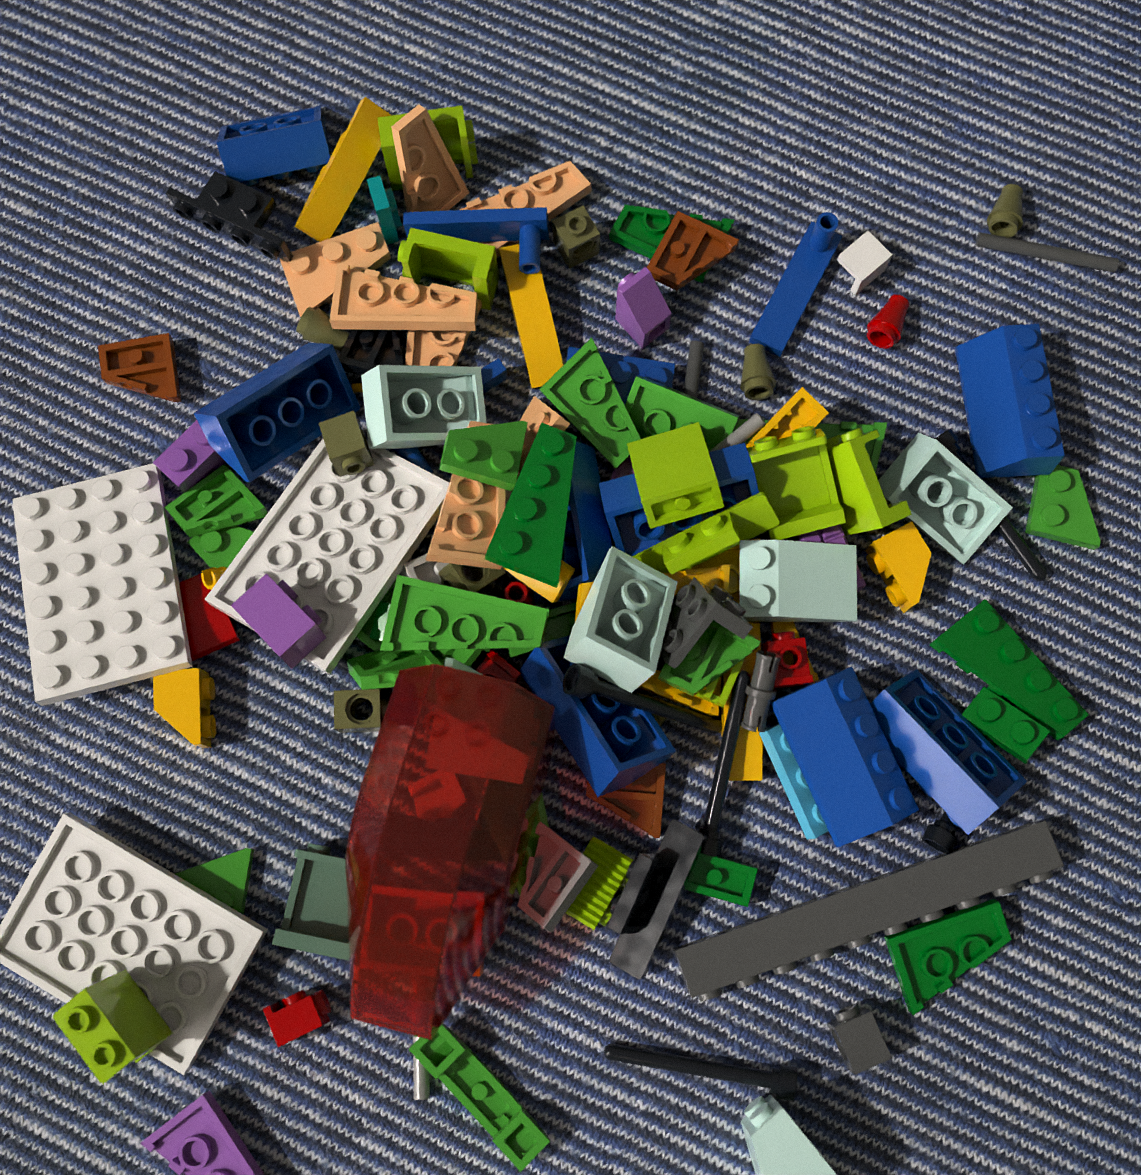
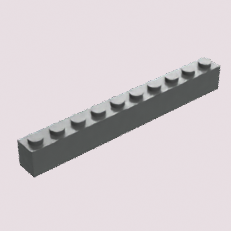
(867, 908)

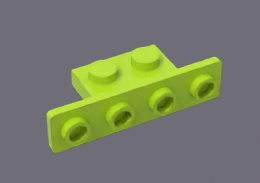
(711, 536)

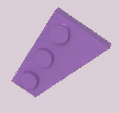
(202, 1142)

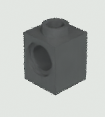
(858, 1039)

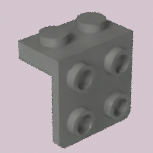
(693, 613)

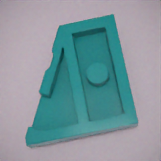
(385, 208)

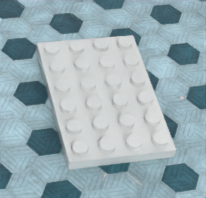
(337, 543)
(100, 584)
(109, 909)

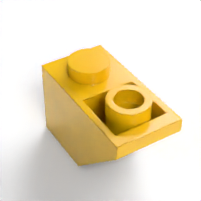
(902, 563)
(185, 703)

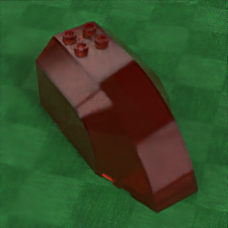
(439, 840)

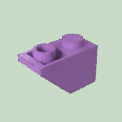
(642, 307)

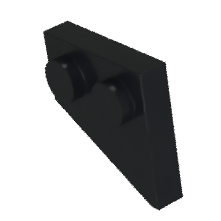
(369, 349)

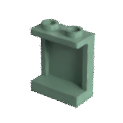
(316, 905)

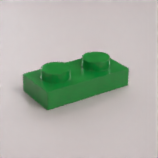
(1005, 725)
(722, 879)

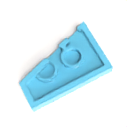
(793, 782)

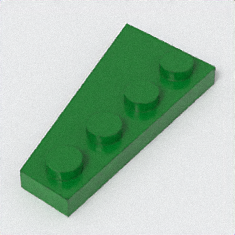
(536, 514)
(1000, 658)

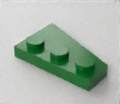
(644, 228)
(943, 949)

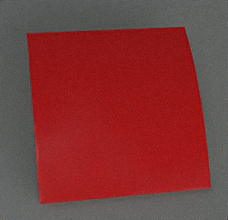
(205, 625)

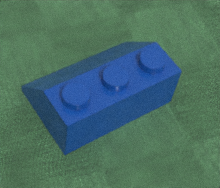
(274, 145)

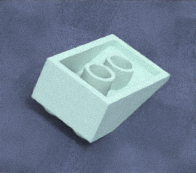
(420, 403)
(944, 497)
(798, 581)
(622, 621)

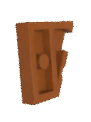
(688, 251)
(142, 366)
(639, 801)

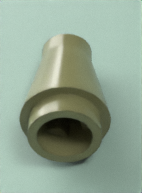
(1007, 214)
(316, 328)
(757, 375)

